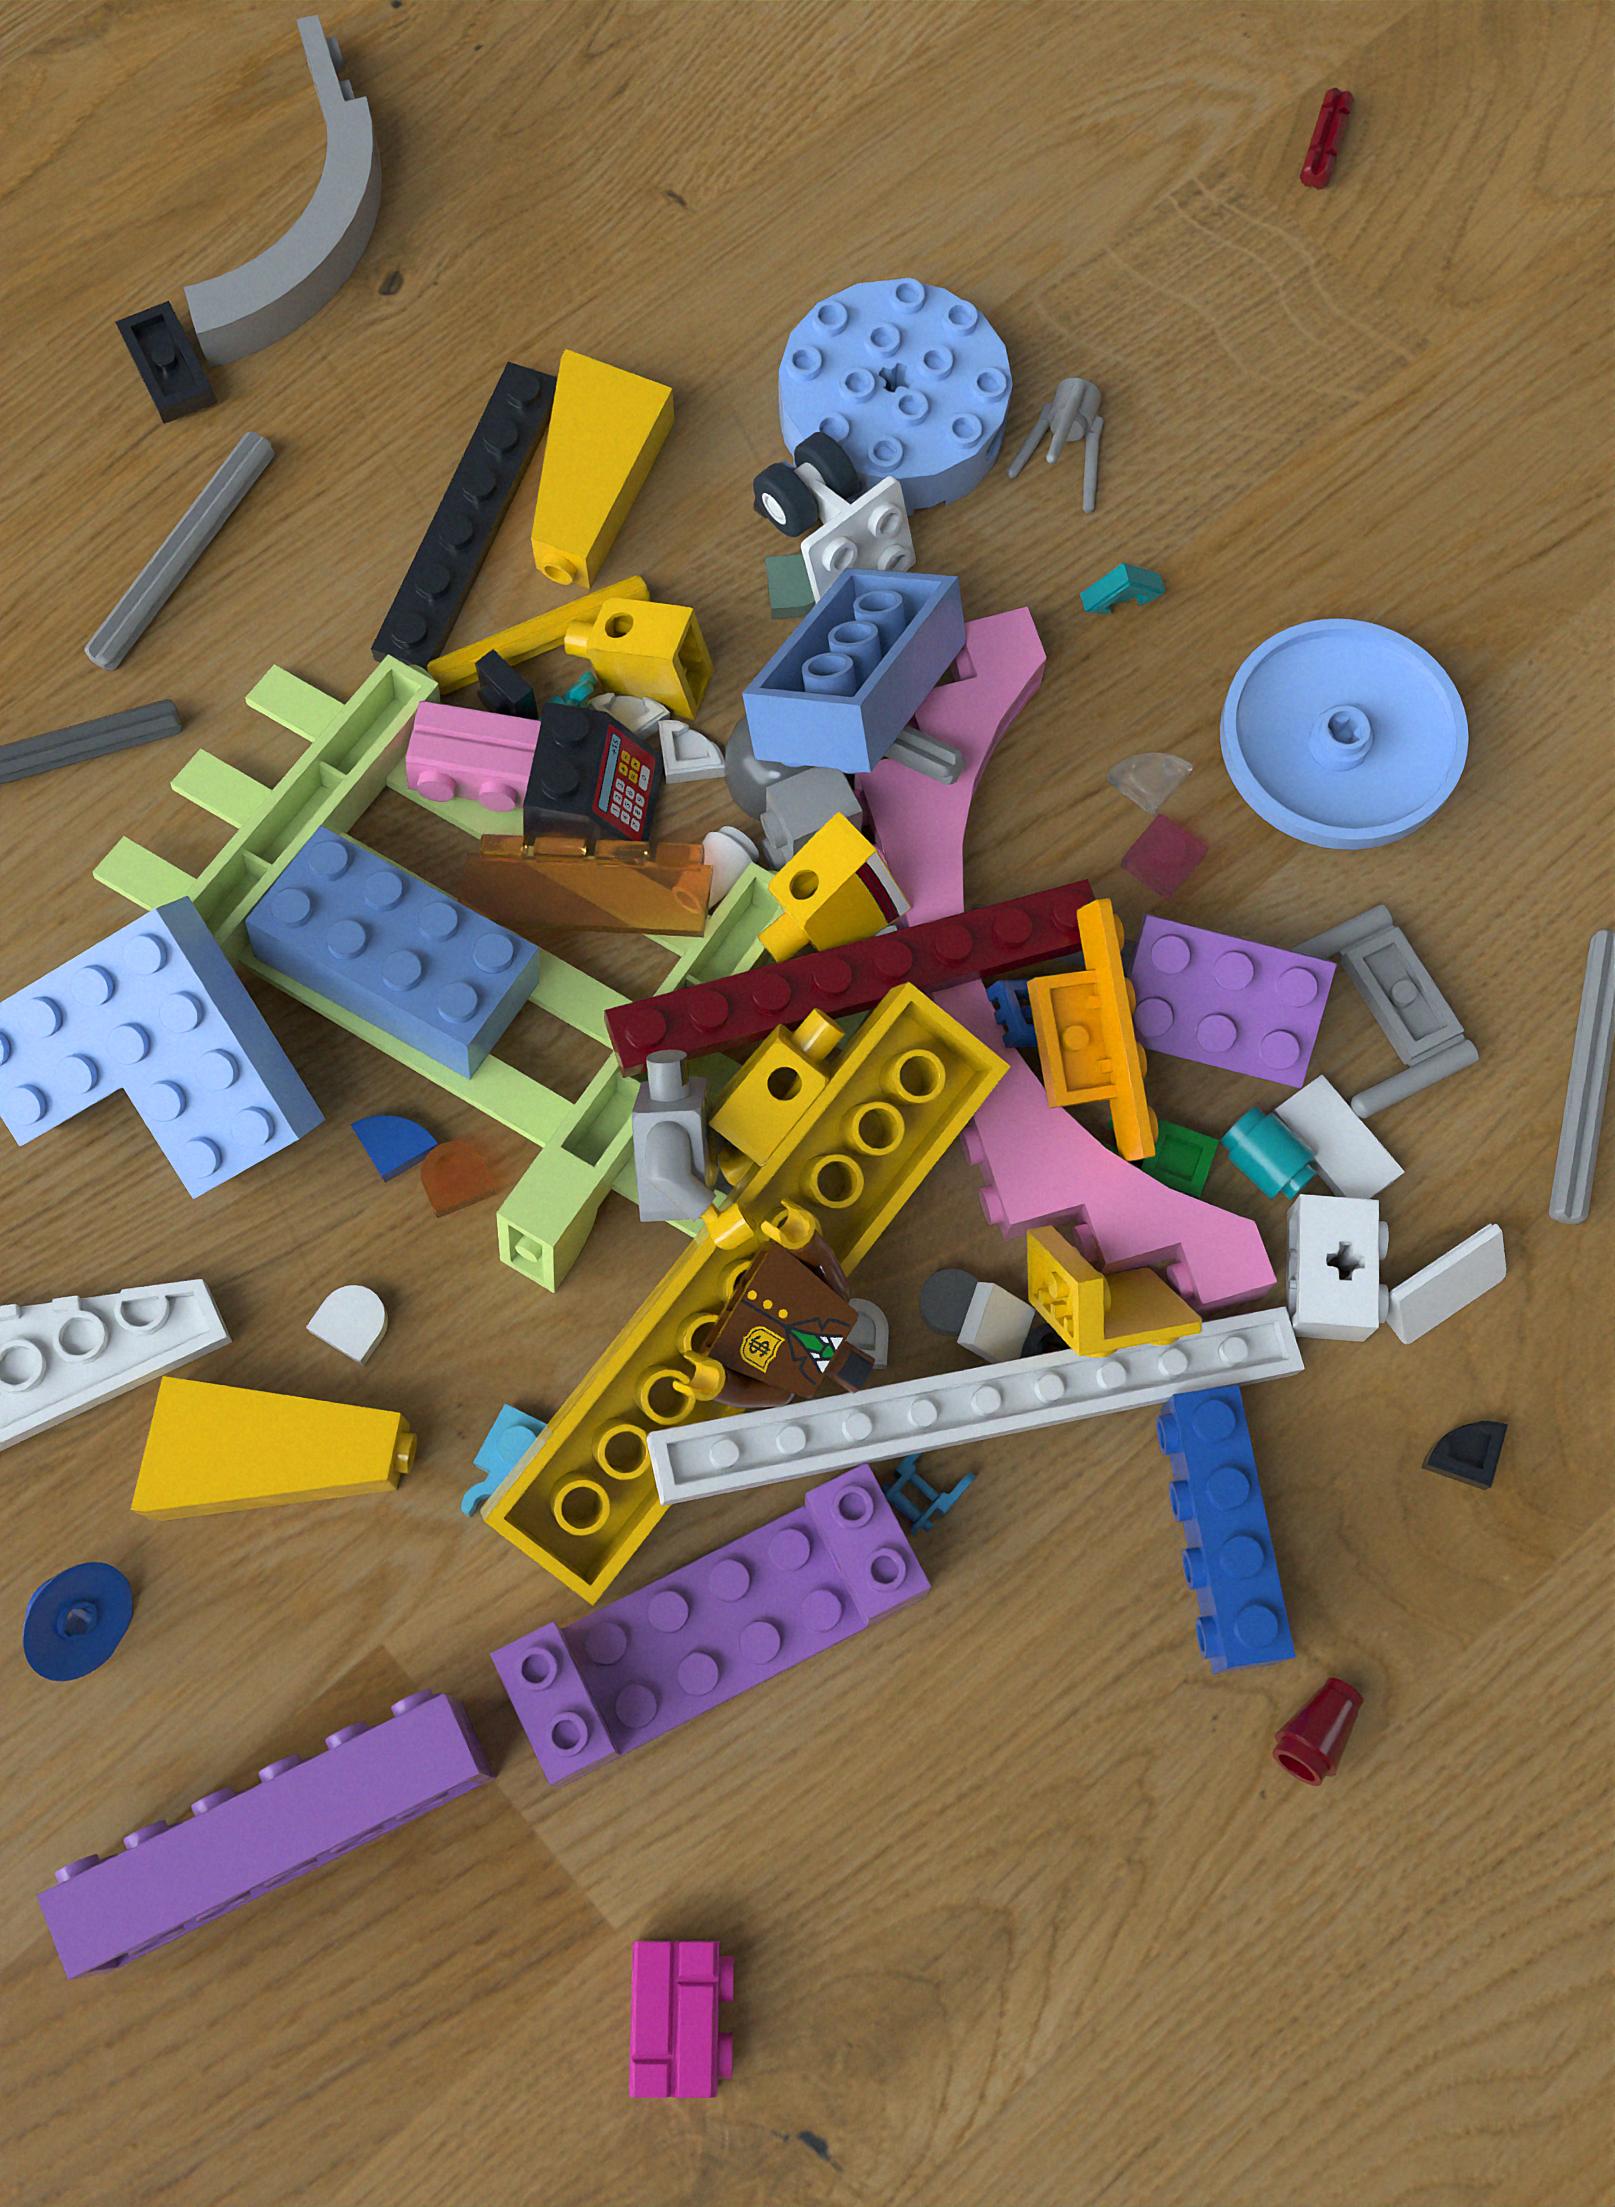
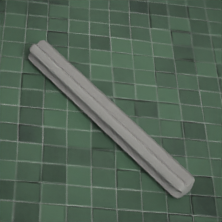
(179, 551)
(1586, 1086)

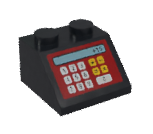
(590, 779)

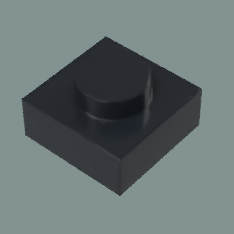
(504, 689)

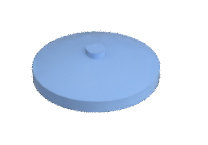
(1343, 734)

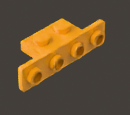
(1090, 1037)

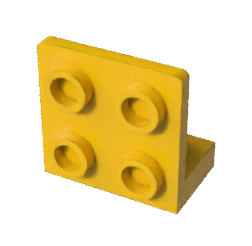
(1100, 1310)

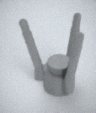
(1069, 417)

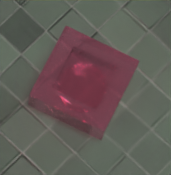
(1164, 857)

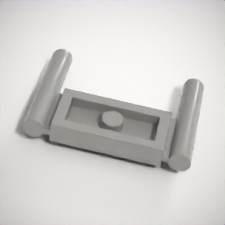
(1401, 1001)

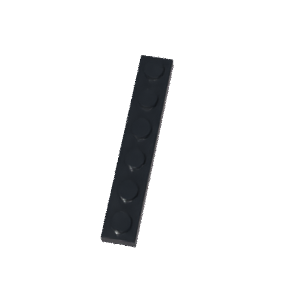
(467, 518)

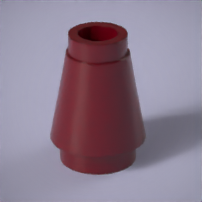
(1318, 1733)

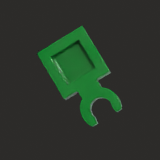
(1179, 1159)

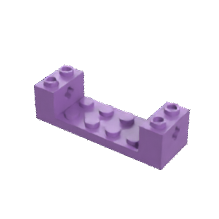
(711, 1628)

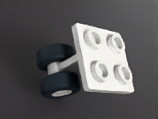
(862, 535)

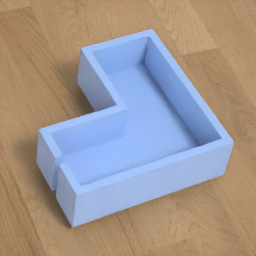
(170, 1027)

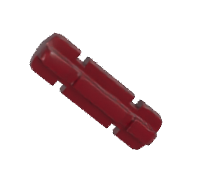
(1327, 138)

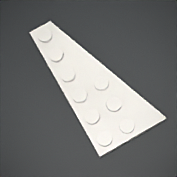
(92, 1349)

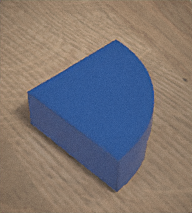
(393, 1143)

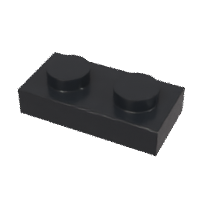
(166, 362)

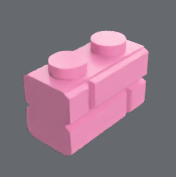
(471, 755)

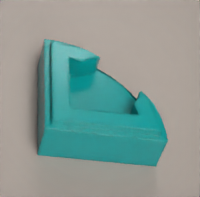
(1120, 586)

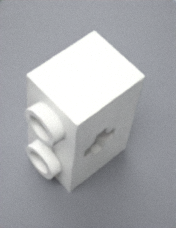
(1315, 1296)

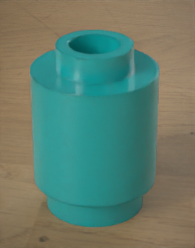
(1269, 1154)

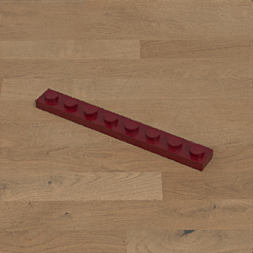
(849, 977)

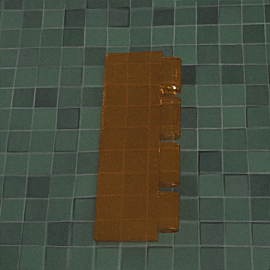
(601, 894)

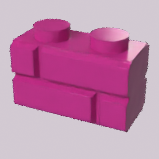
(676, 2019)

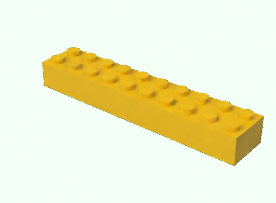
(852, 1161)

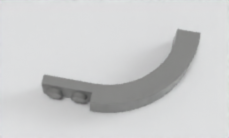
(320, 251)

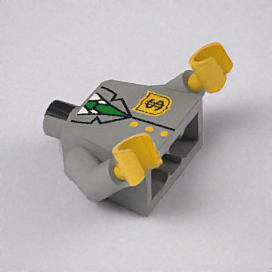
(681, 1153)

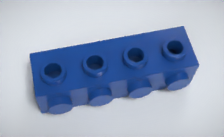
(1225, 1530)

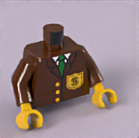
(782, 1325)

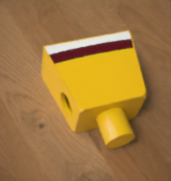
(832, 893)

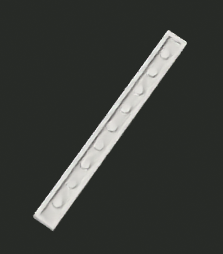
(963, 1407)

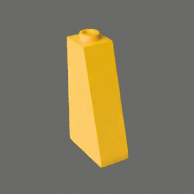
(595, 462)
(259, 1449)

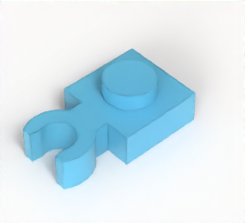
(500, 1452)

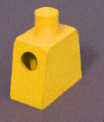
(646, 652)
(762, 1108)

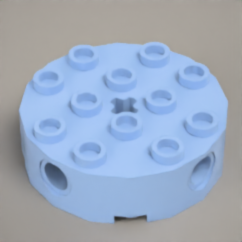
(902, 384)

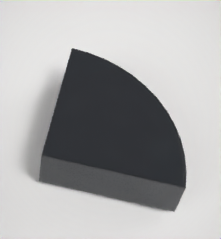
(1468, 1453)

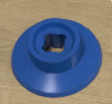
(100, 1617)

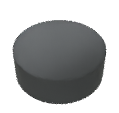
(947, 1300)

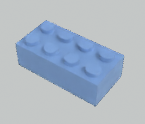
(855, 670)
(394, 951)

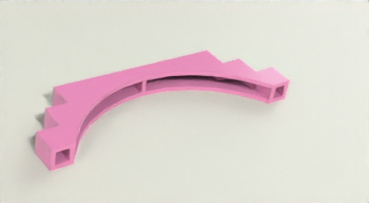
(1034, 1158)

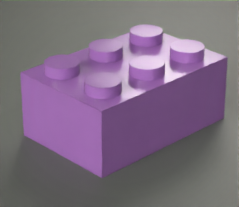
(1227, 999)

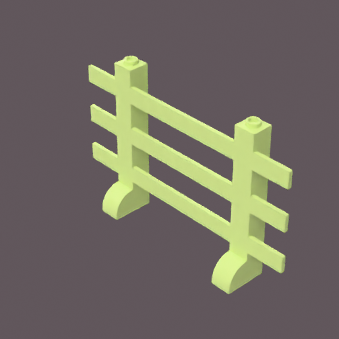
(331, 785)

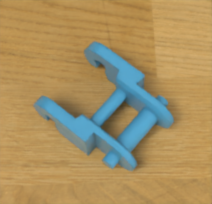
(941, 1502)

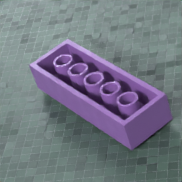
(263, 1836)

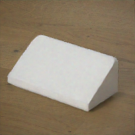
(1447, 1284)

